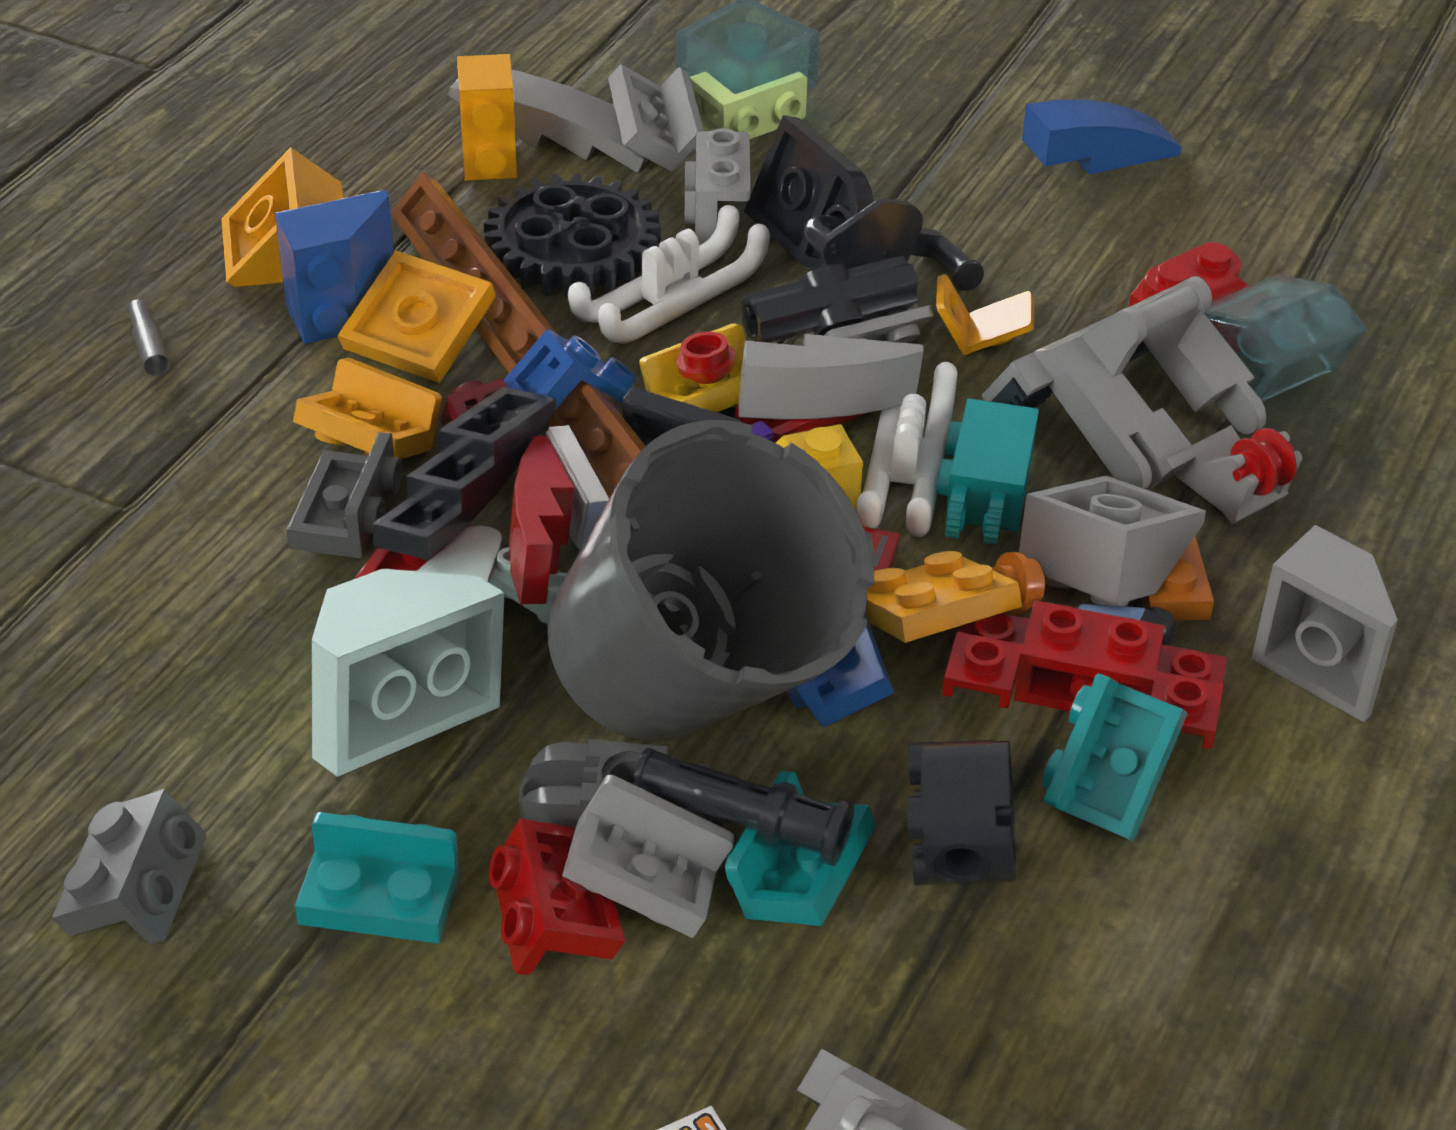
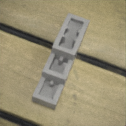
(566, 117)

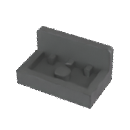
(345, 499)
(132, 867)

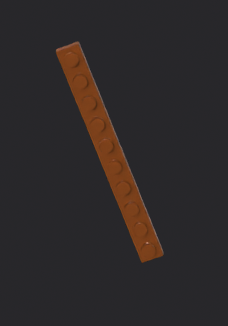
(514, 323)

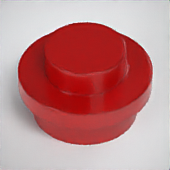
(706, 357)

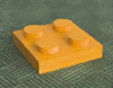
(417, 316)
(938, 596)

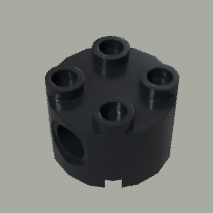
(961, 812)

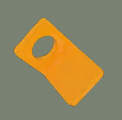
(986, 326)

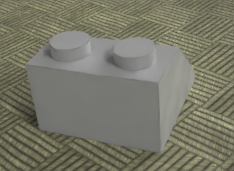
(1107, 537)
(1327, 622)

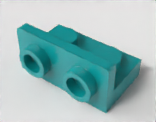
(379, 878)

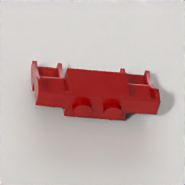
(1066, 649)

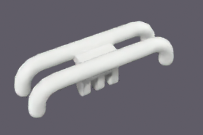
(672, 280)
(907, 457)

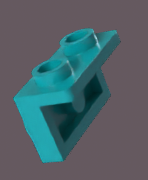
(1112, 756)
(790, 881)

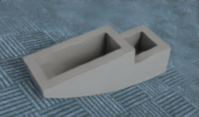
(826, 377)

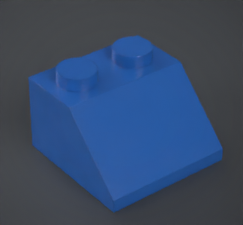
(332, 259)

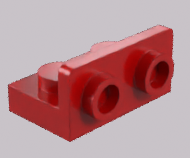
(542, 906)

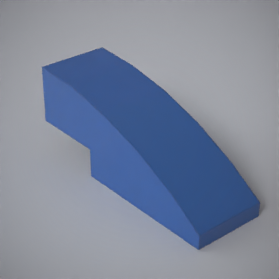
(1095, 134)

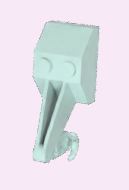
(412, 651)

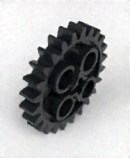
(572, 233)

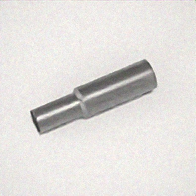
(148, 339)

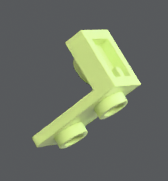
(752, 110)

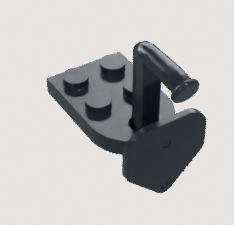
(827, 215)

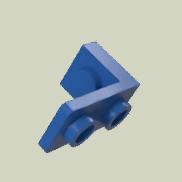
(558, 365)

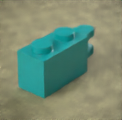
(988, 468)

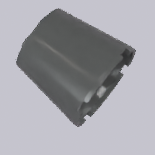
(709, 583)

